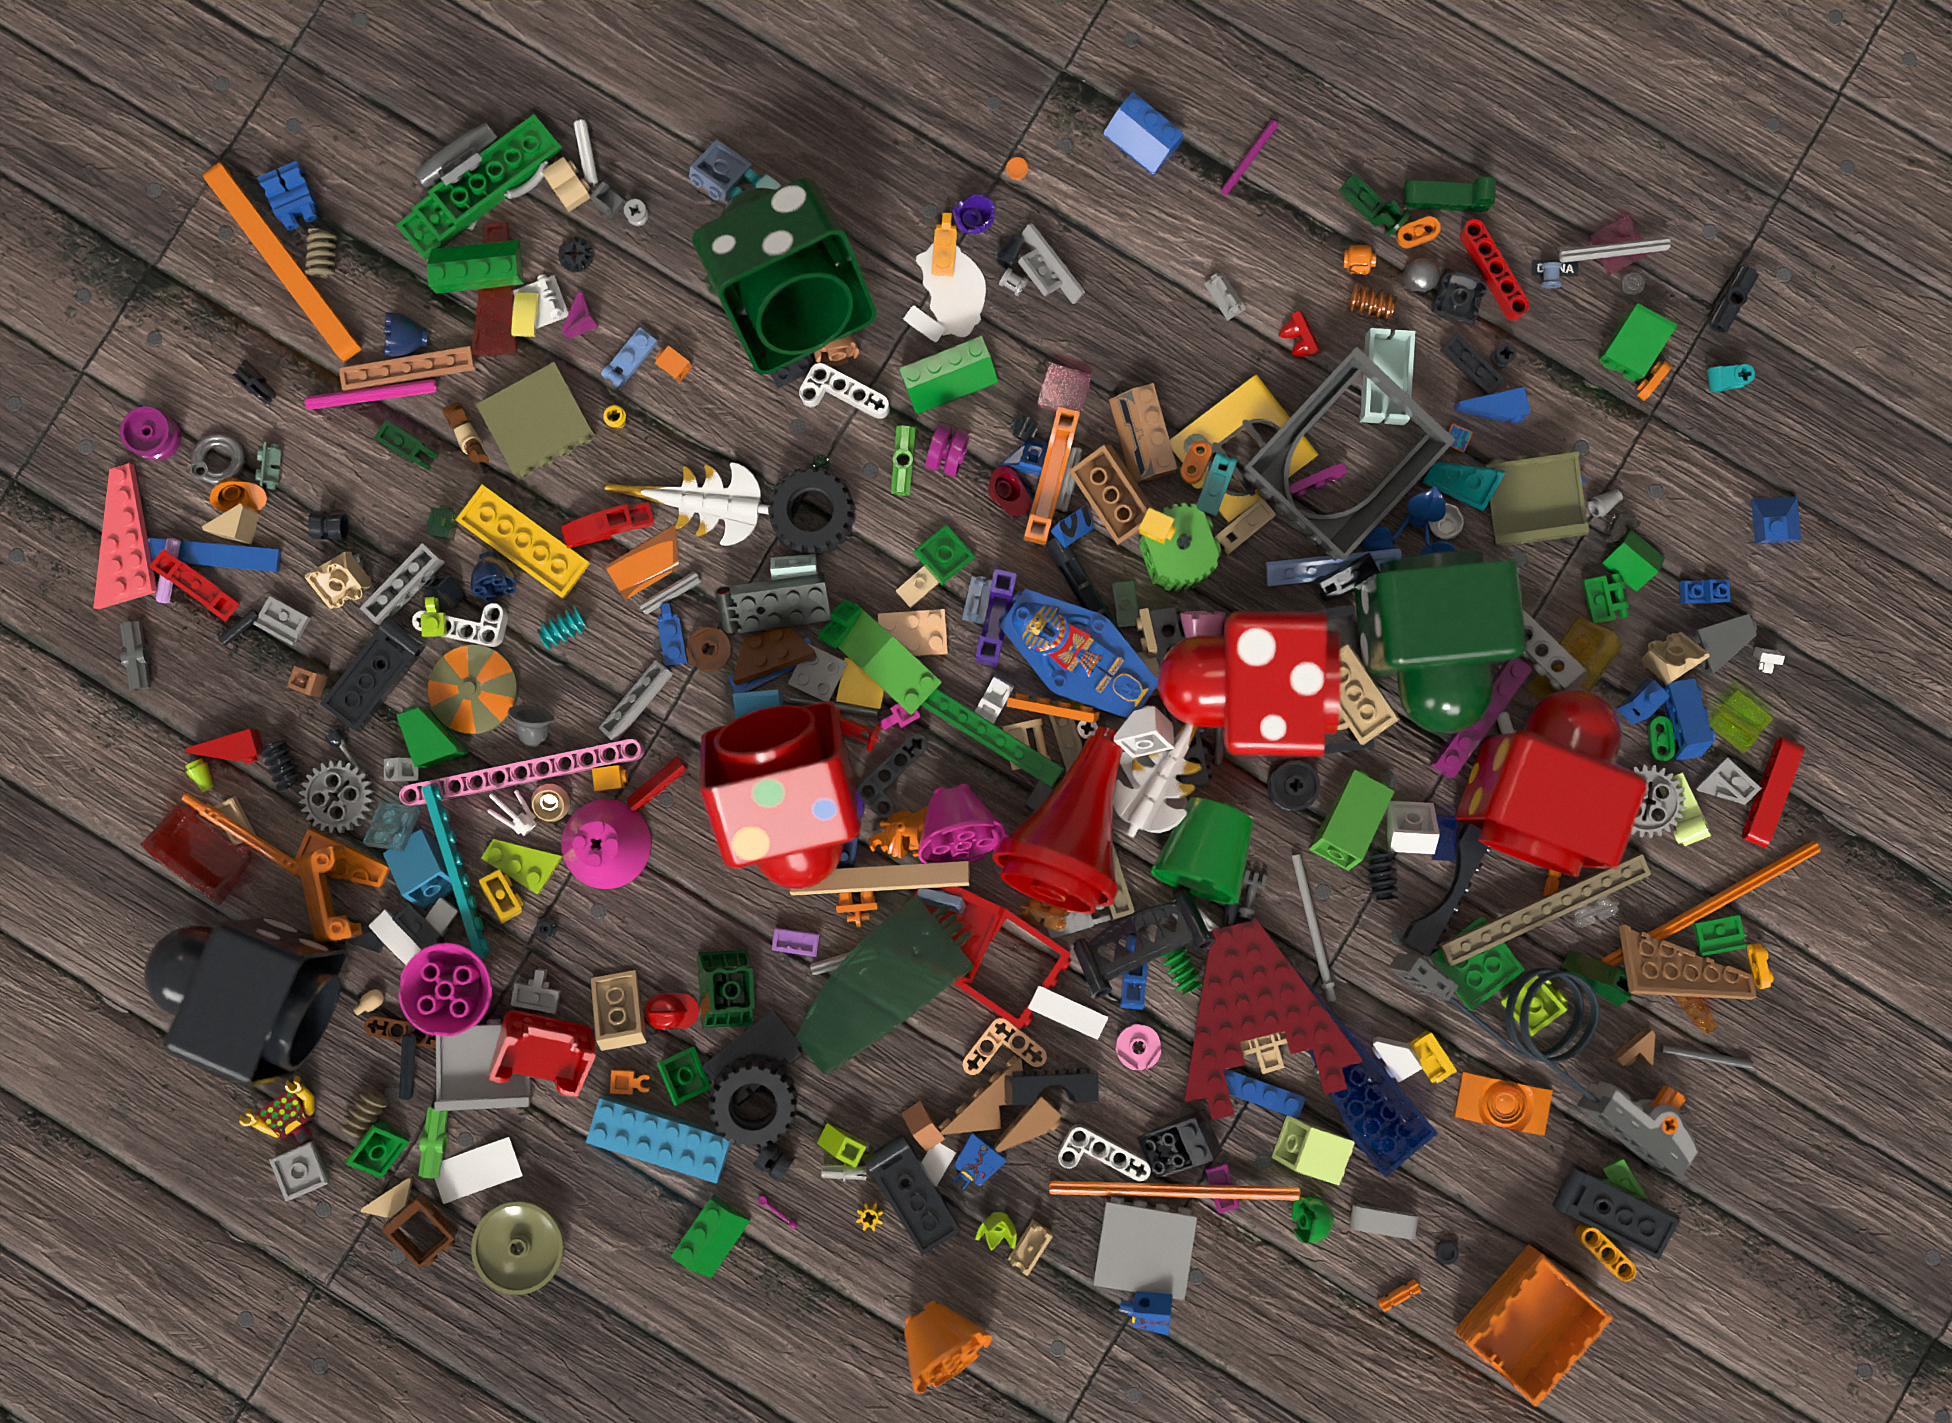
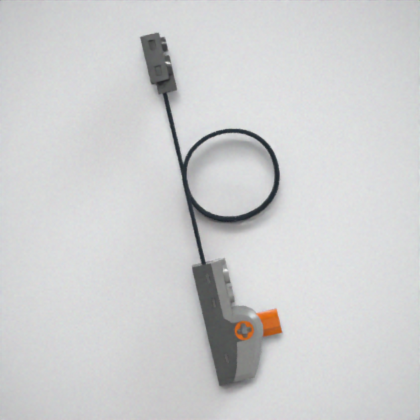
(1646, 1127)

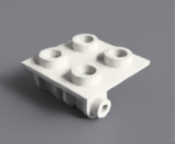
(551, 302)

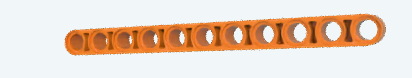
(282, 262)

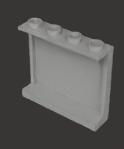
(464, 1069)
(1145, 1247)

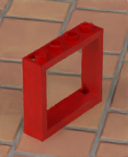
(1050, 981)

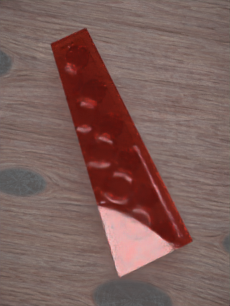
(494, 308)

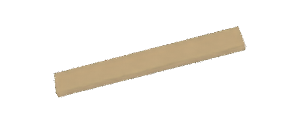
(892, 878)

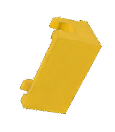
(1433, 1058)

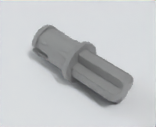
(844, 1172)

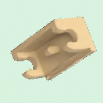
(1030, 1247)

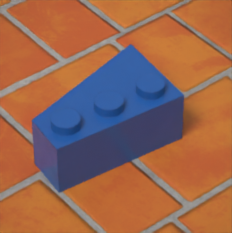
(1689, 719)

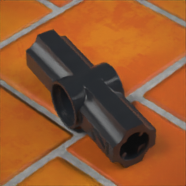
(1739, 289)

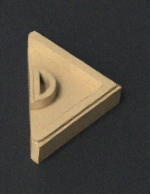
(391, 1201)

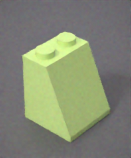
(1313, 1150)

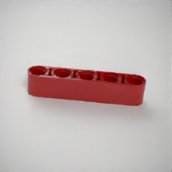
(1495, 259)
(1773, 792)

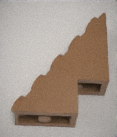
(983, 1110)

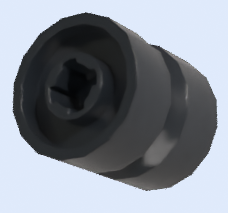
(331, 525)
(782, 1161)

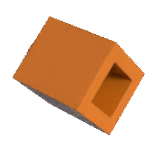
(673, 364)

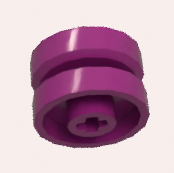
(150, 433)
(947, 449)

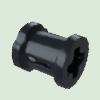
(1499, 360)

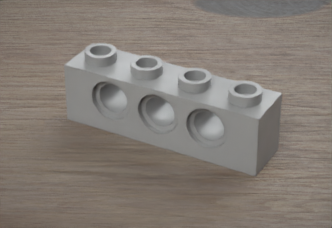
(402, 584)
(1571, 674)

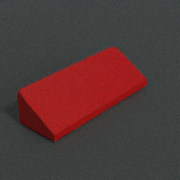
(656, 784)

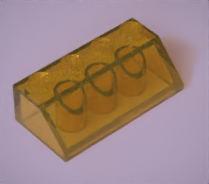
(1590, 647)

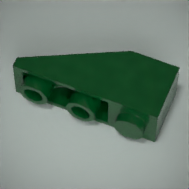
(1604, 978)

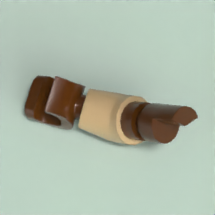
(465, 433)

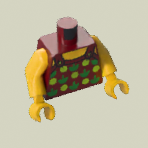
(285, 1114)

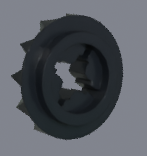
(582, 262)

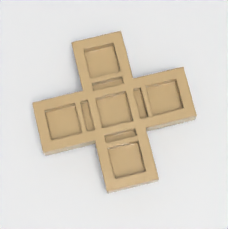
(1266, 1051)

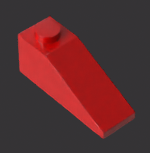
(240, 746)

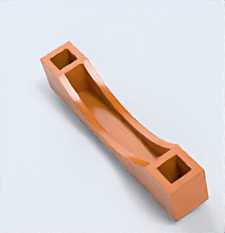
(1051, 476)

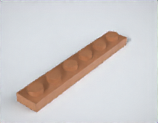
(407, 368)

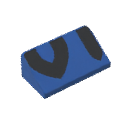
(1073, 527)

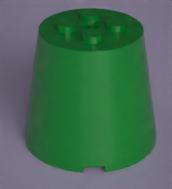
(1207, 851)

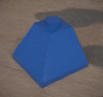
(1776, 520)

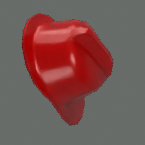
(671, 1011)

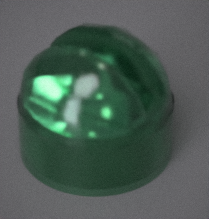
(826, 465)

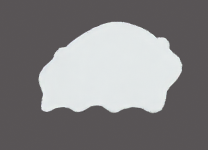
(955, 299)

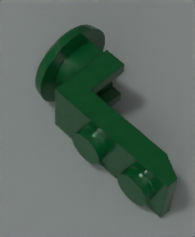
(1372, 206)

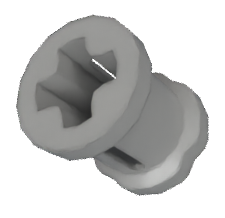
(1013, 282)

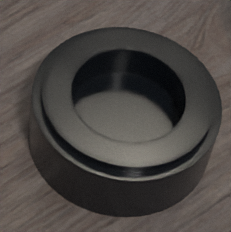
(1446, 1252)

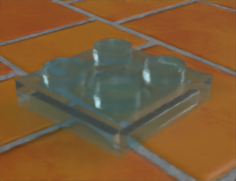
(391, 826)

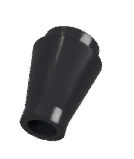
(1009, 254)

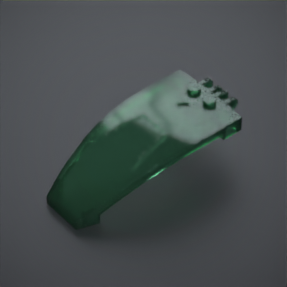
(883, 983)

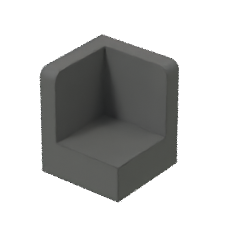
(607, 200)

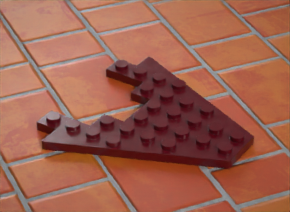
(1252, 995)

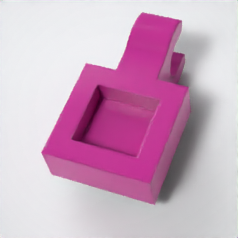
(899, 716)

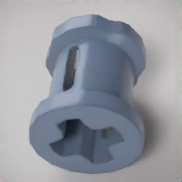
(1551, 275)

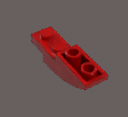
(607, 523)

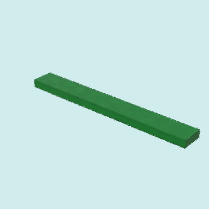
(993, 737)

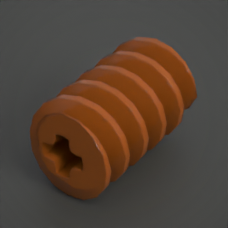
(1372, 303)

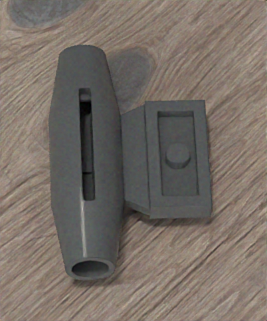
(456, 157)

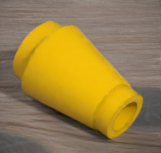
(612, 413)

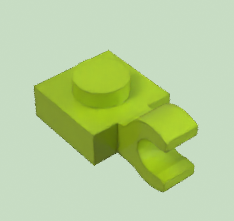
(433, 623)

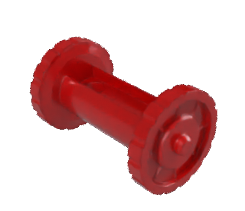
(854, 730)

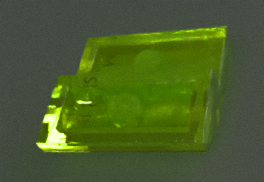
(1740, 721)

